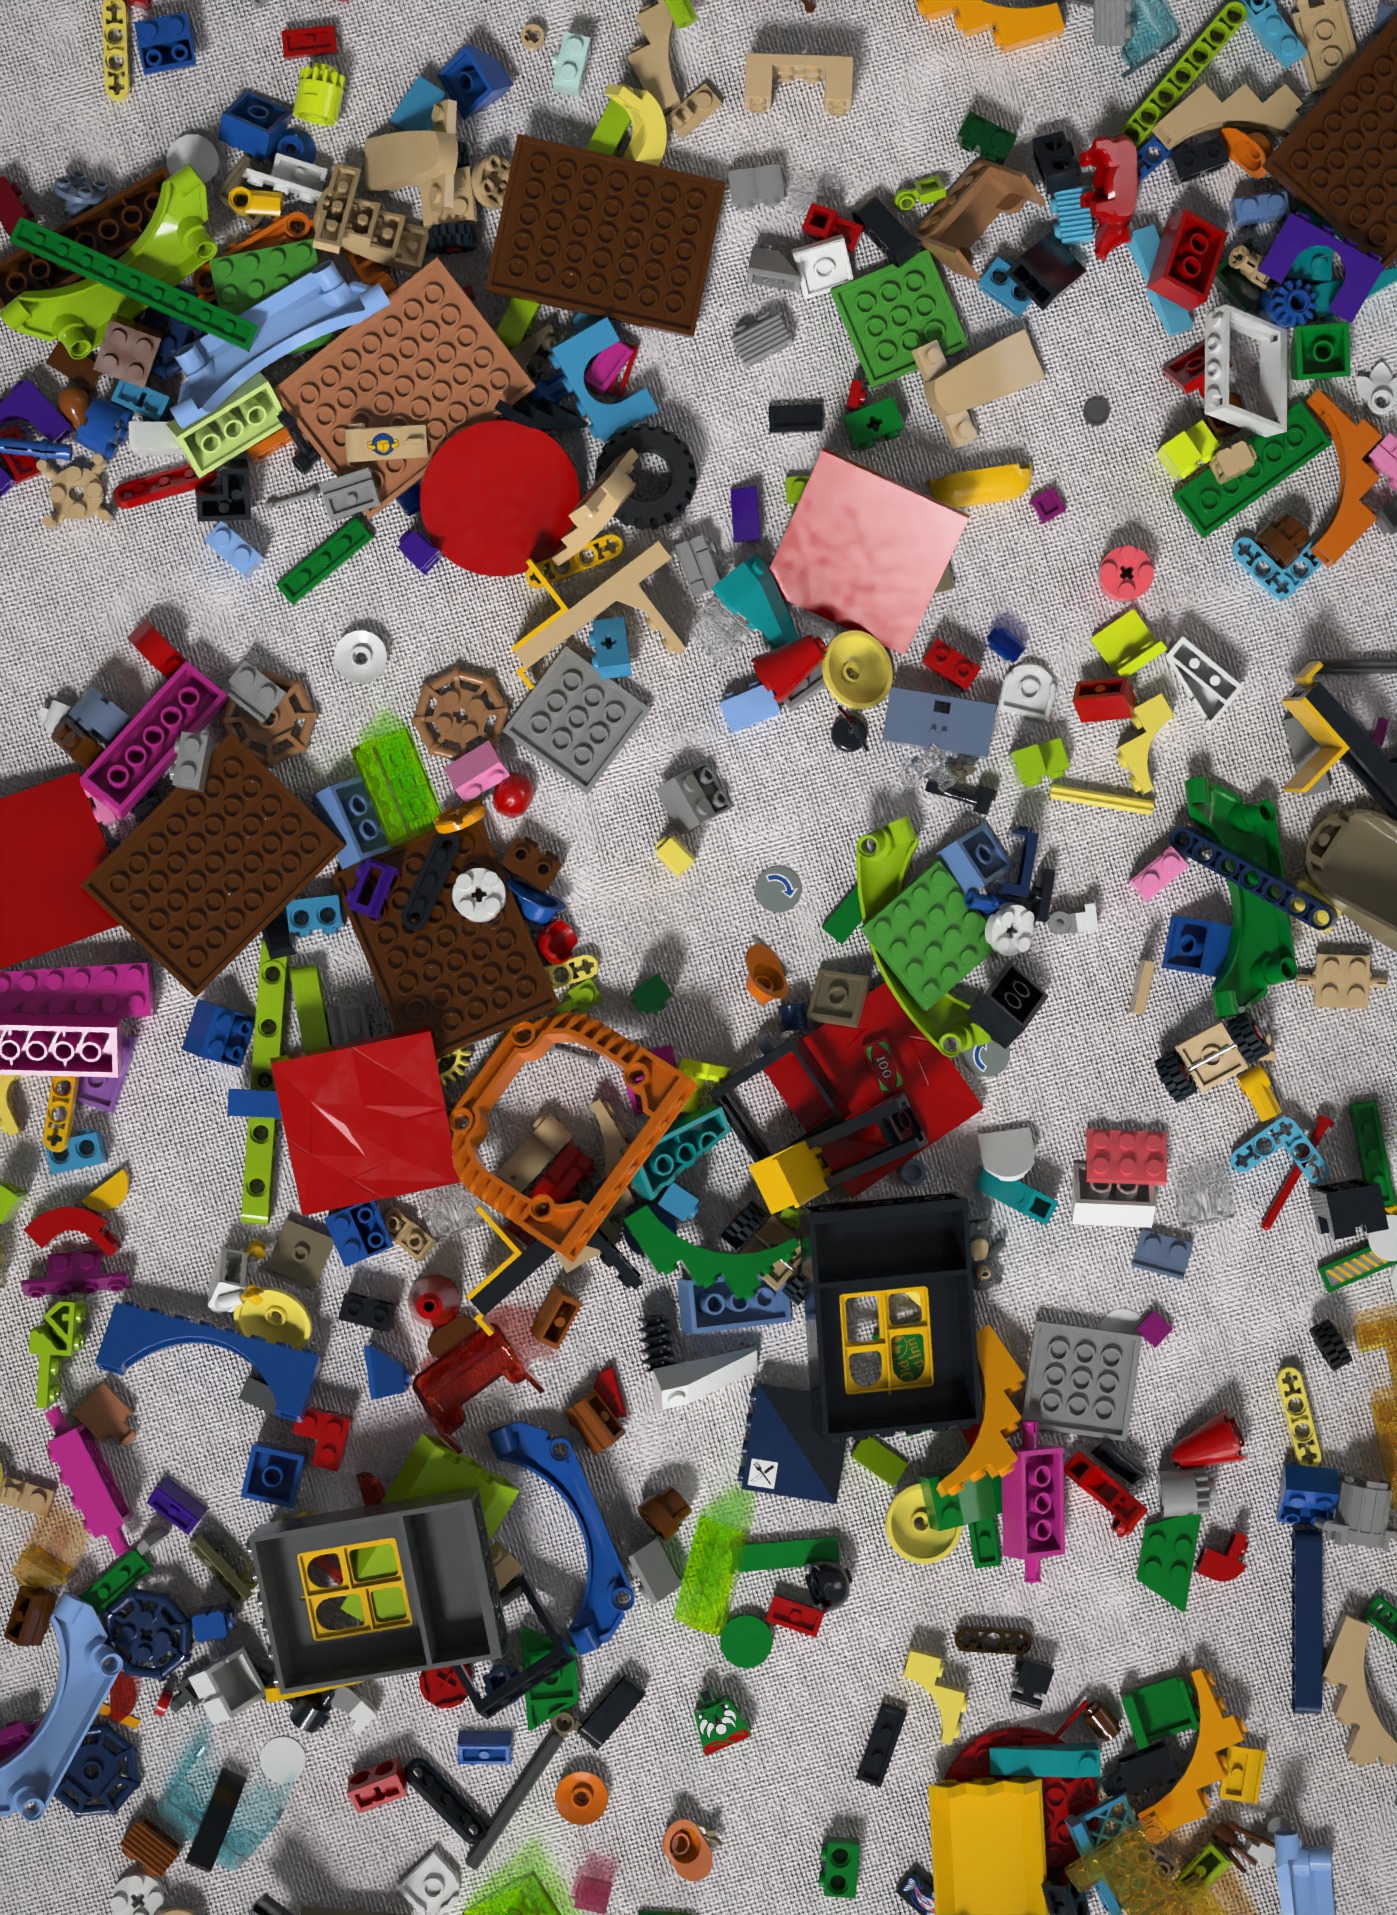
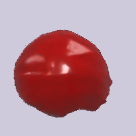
(513, 795)
(556, 942)

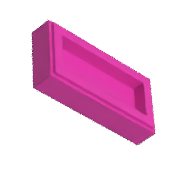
(607, 366)

